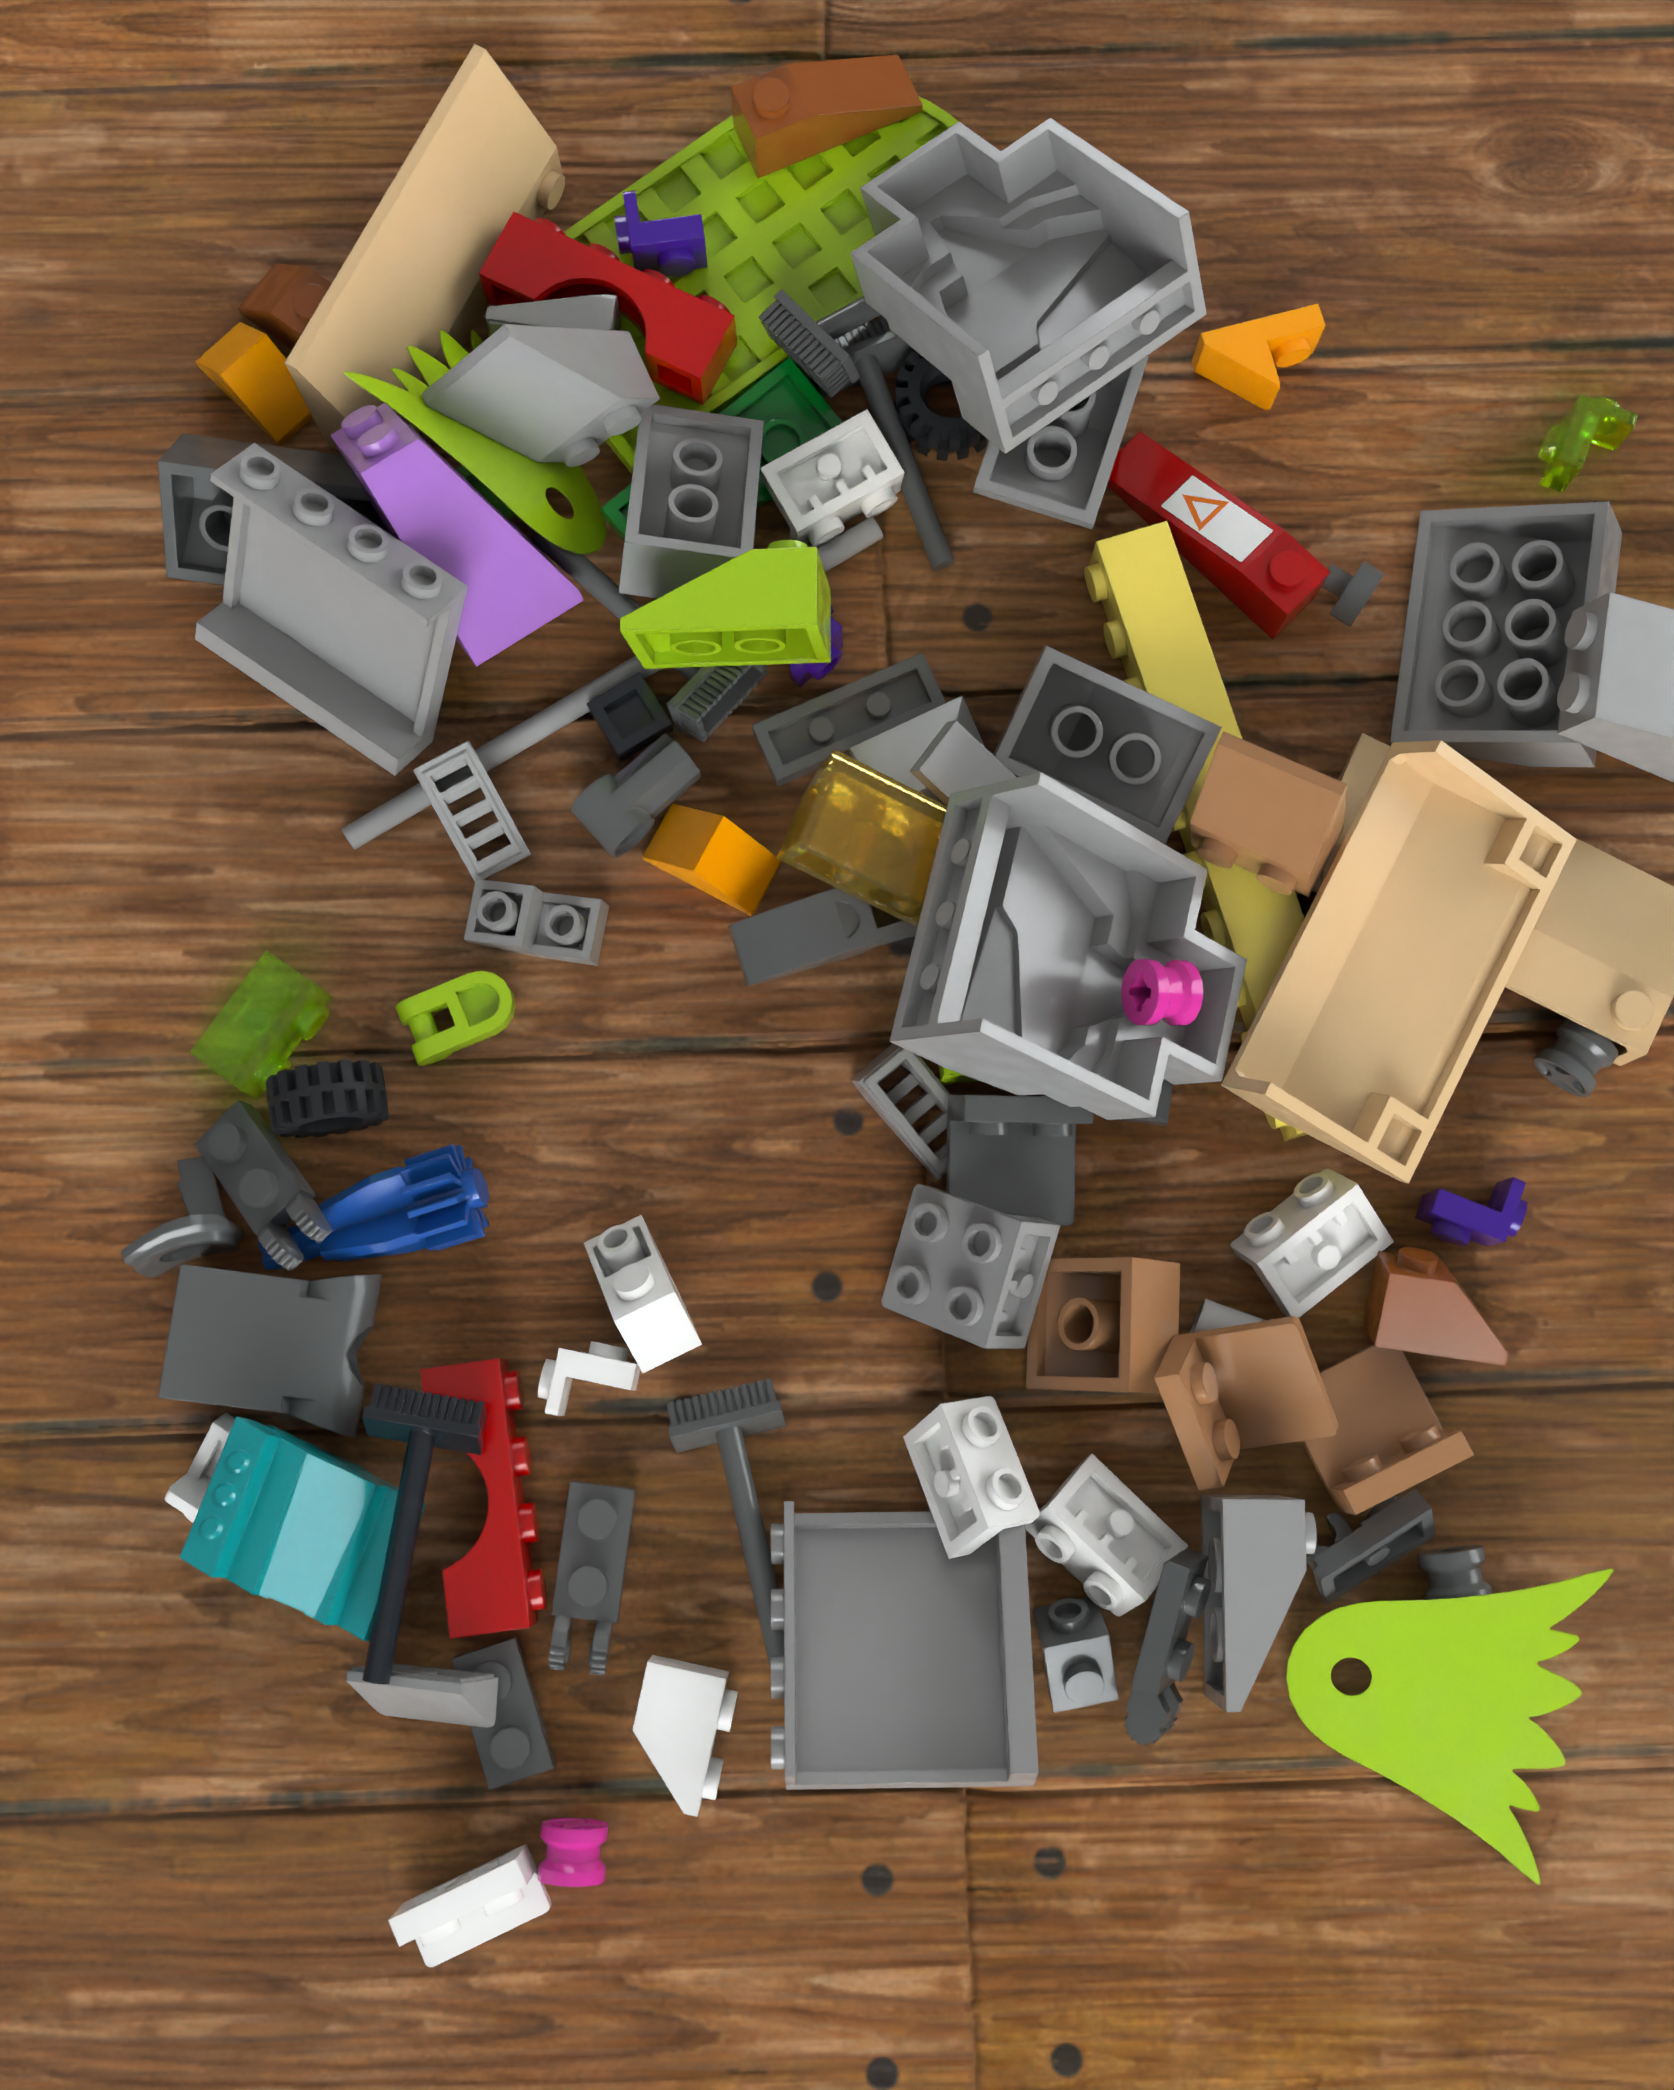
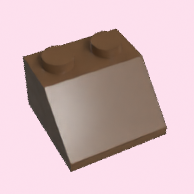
(1267, 816)
(1103, 1324)

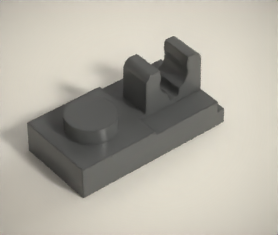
(1384, 1537)

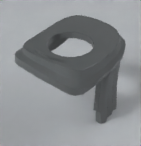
(190, 1237)

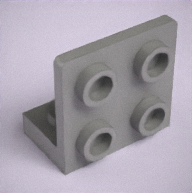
(969, 1269)

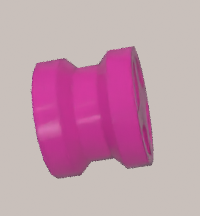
(1162, 992)
(573, 1852)

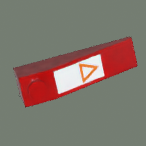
(1219, 534)

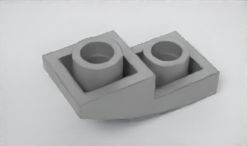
(536, 922)

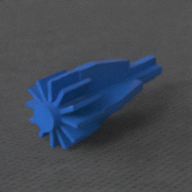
(402, 1210)

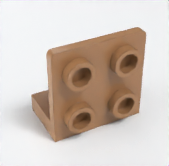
(1242, 1392)
(1384, 1432)

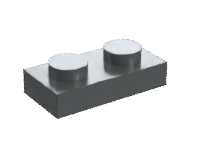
(518, 1740)

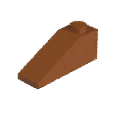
(818, 107)

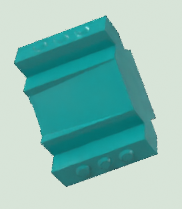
(295, 1526)

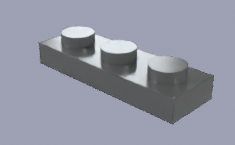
(805, 735)

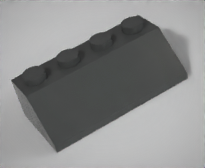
(200, 513)

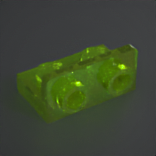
(262, 1025)

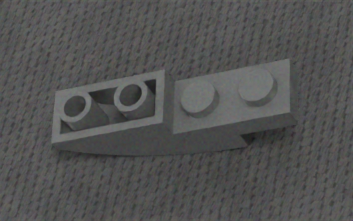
(811, 935)

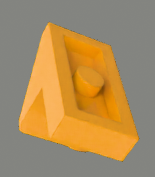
(1245, 353)

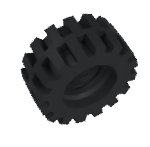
(327, 1098)

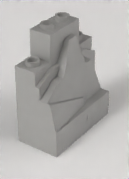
(1026, 271)
(1028, 948)

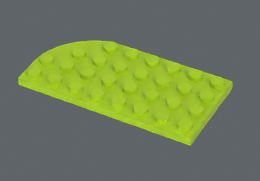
(761, 237)

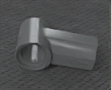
(624, 806)

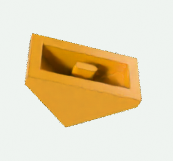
(257, 380)
(713, 857)

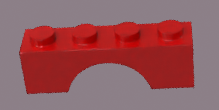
(683, 334)
(495, 1581)

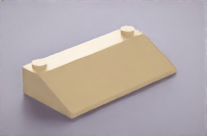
(427, 244)
(1598, 945)
(1401, 958)

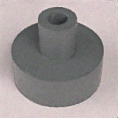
(1351, 590)

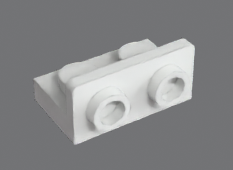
(834, 480)
(1312, 1241)
(970, 1474)
(1105, 1537)
(472, 1907)

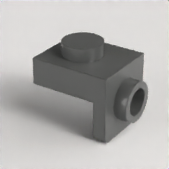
(1075, 1654)

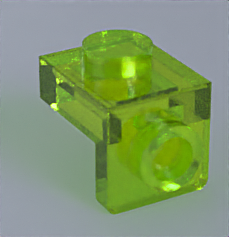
(1587, 422)

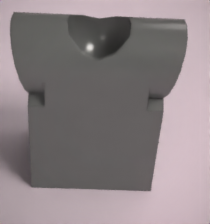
(271, 1344)

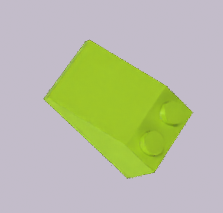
(745, 612)

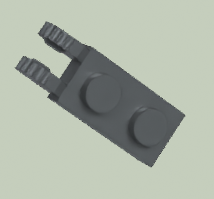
(263, 1182)
(591, 1568)
(1164, 1651)

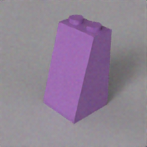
(457, 528)

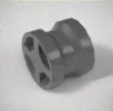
(1575, 1058)
(1454, 1571)

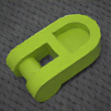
(479, 1007)

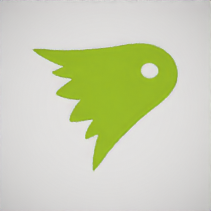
(506, 473)
(1447, 1697)

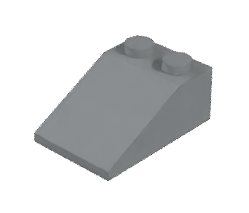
(548, 390)
(1070, 460)
(689, 497)
(1107, 742)
(1254, 1571)

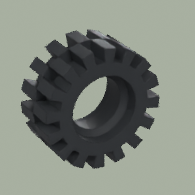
(921, 422)

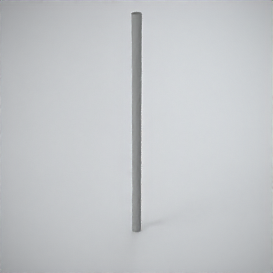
(562, 712)

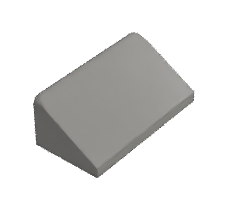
(432, 1694)

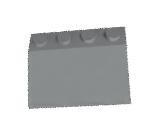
(1492, 625)

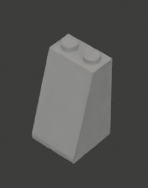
(1621, 682)

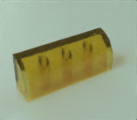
(866, 836)

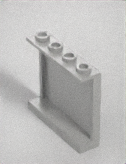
(332, 611)
(900, 1656)

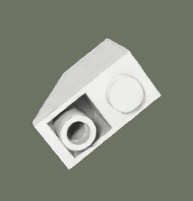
(641, 1294)
(678, 1726)

